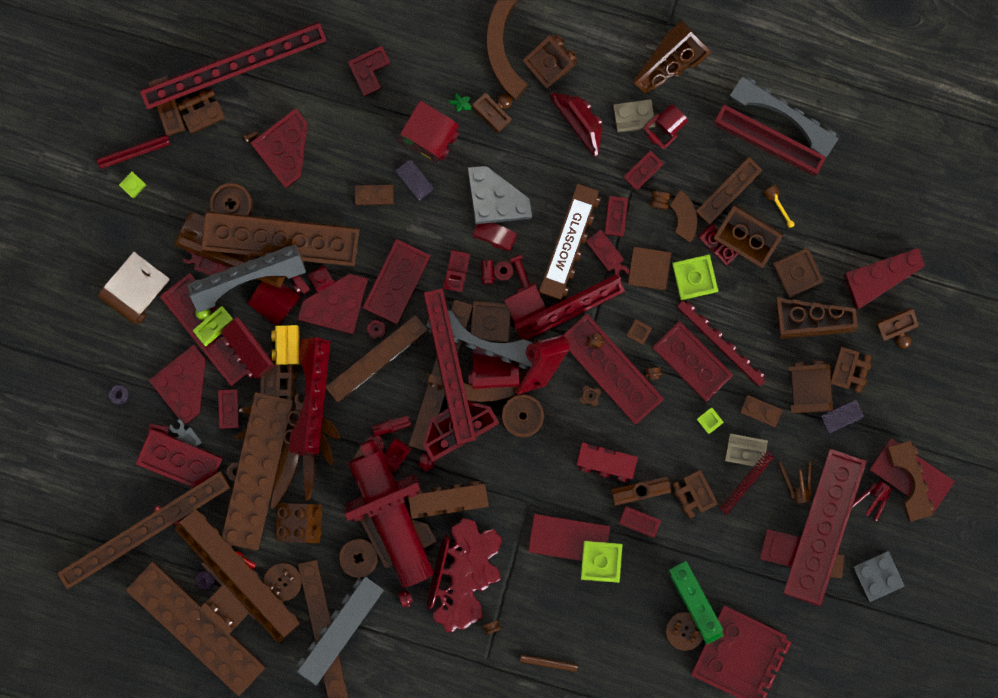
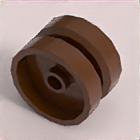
(232, 193)
(518, 405)

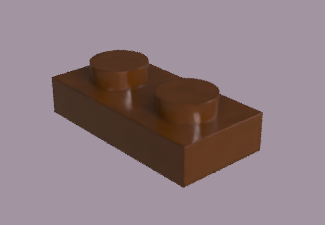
(374, 195)
(761, 411)

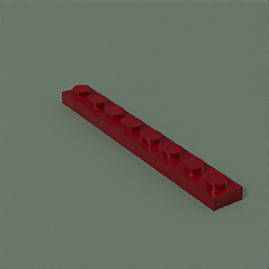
(449, 366)

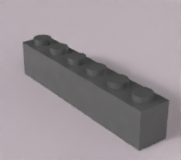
(339, 630)

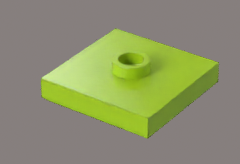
(695, 277)
(601, 561)

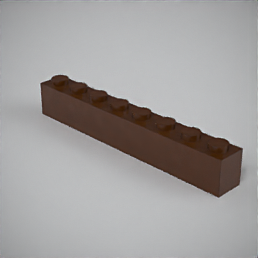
(237, 575)

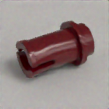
(487, 272)

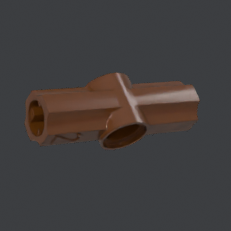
(653, 488)

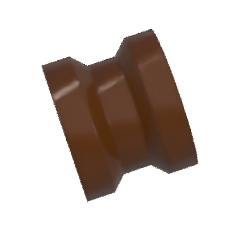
(659, 200)

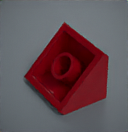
(274, 302)

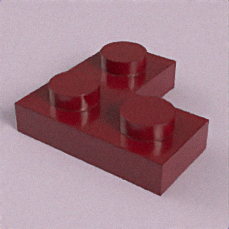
(364, 67)

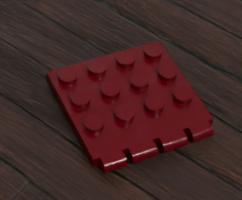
(742, 657)

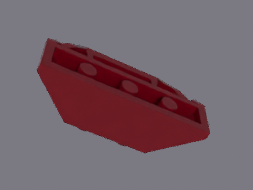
(580, 119)
(440, 434)

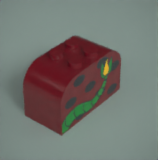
(429, 133)

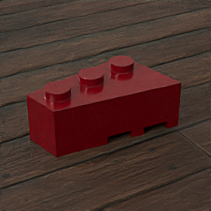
(606, 462)

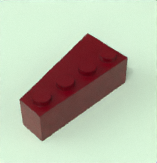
(875, 279)

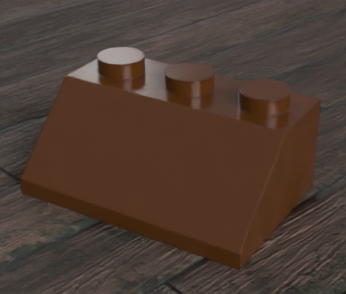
(748, 235)

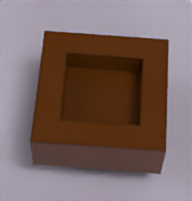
(639, 332)

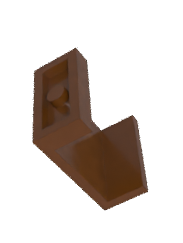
(811, 387)

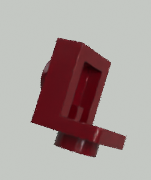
(396, 454)

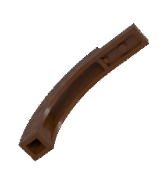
(503, 72)
(485, 394)

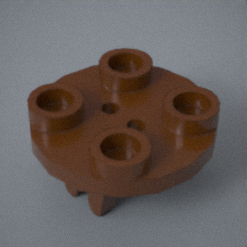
(289, 575)
(676, 627)

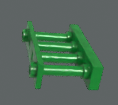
(696, 603)

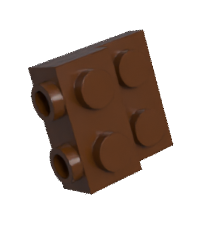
(550, 60)

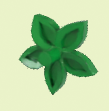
(461, 103)

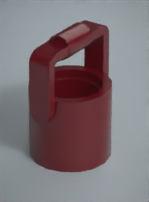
(670, 121)

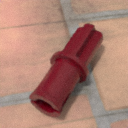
(391, 426)

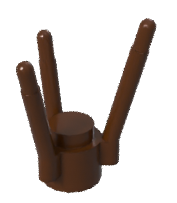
(802, 493)

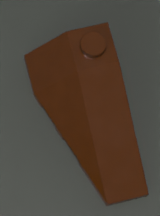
(675, 53)

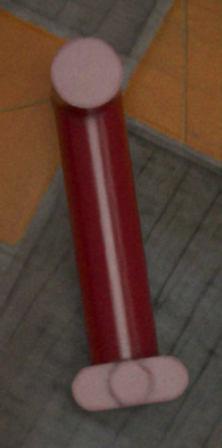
(521, 272)

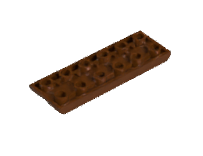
(191, 239)

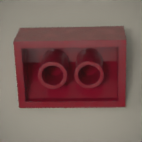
(247, 349)

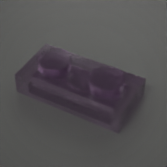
(414, 179)
(842, 416)

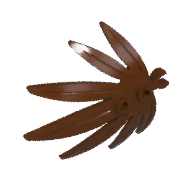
(289, 461)

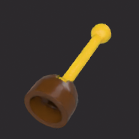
(772, 193)

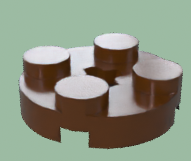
(354, 548)

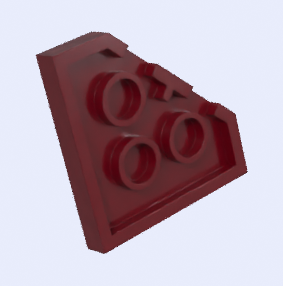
(284, 147)
(336, 305)
(183, 384)

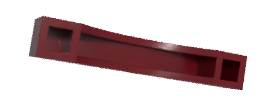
(307, 432)

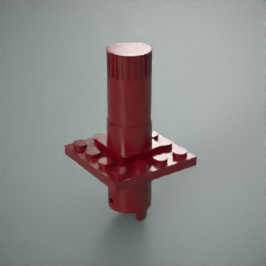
(386, 506)

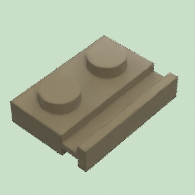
(633, 115)
(745, 450)

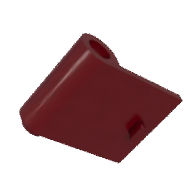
(546, 358)
(493, 372)

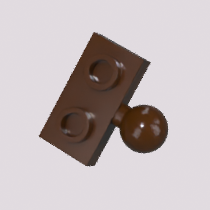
(492, 112)
(898, 325)

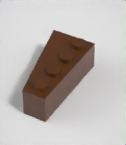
(813, 319)
(448, 501)

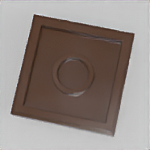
(649, 268)
(798, 272)
(490, 321)

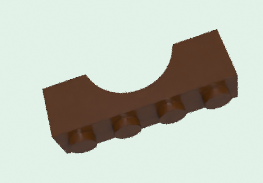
(917, 504)

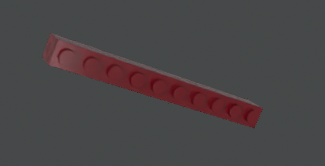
(232, 65)

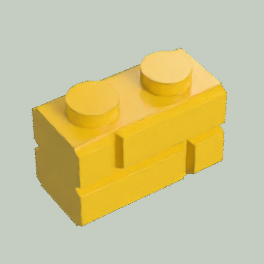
(286, 345)

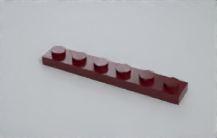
(569, 308)
(727, 349)

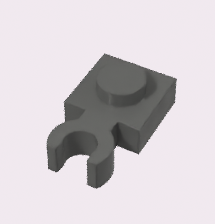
(186, 435)

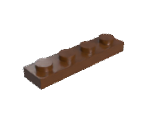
(729, 191)

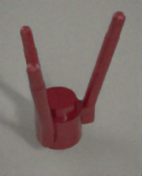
(880, 492)

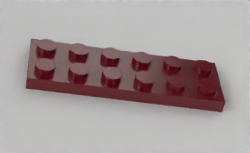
(181, 305)
(612, 371)

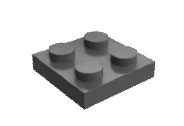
(878, 576)

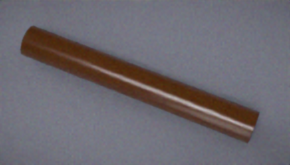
(549, 663)

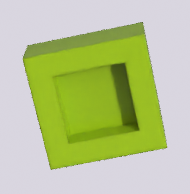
(132, 185)
(710, 420)

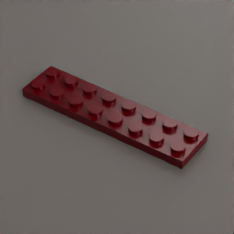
(824, 527)

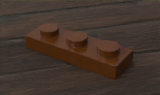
(169, 114)

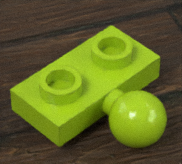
(212, 324)

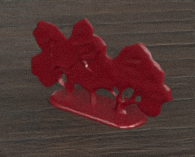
(468, 573)

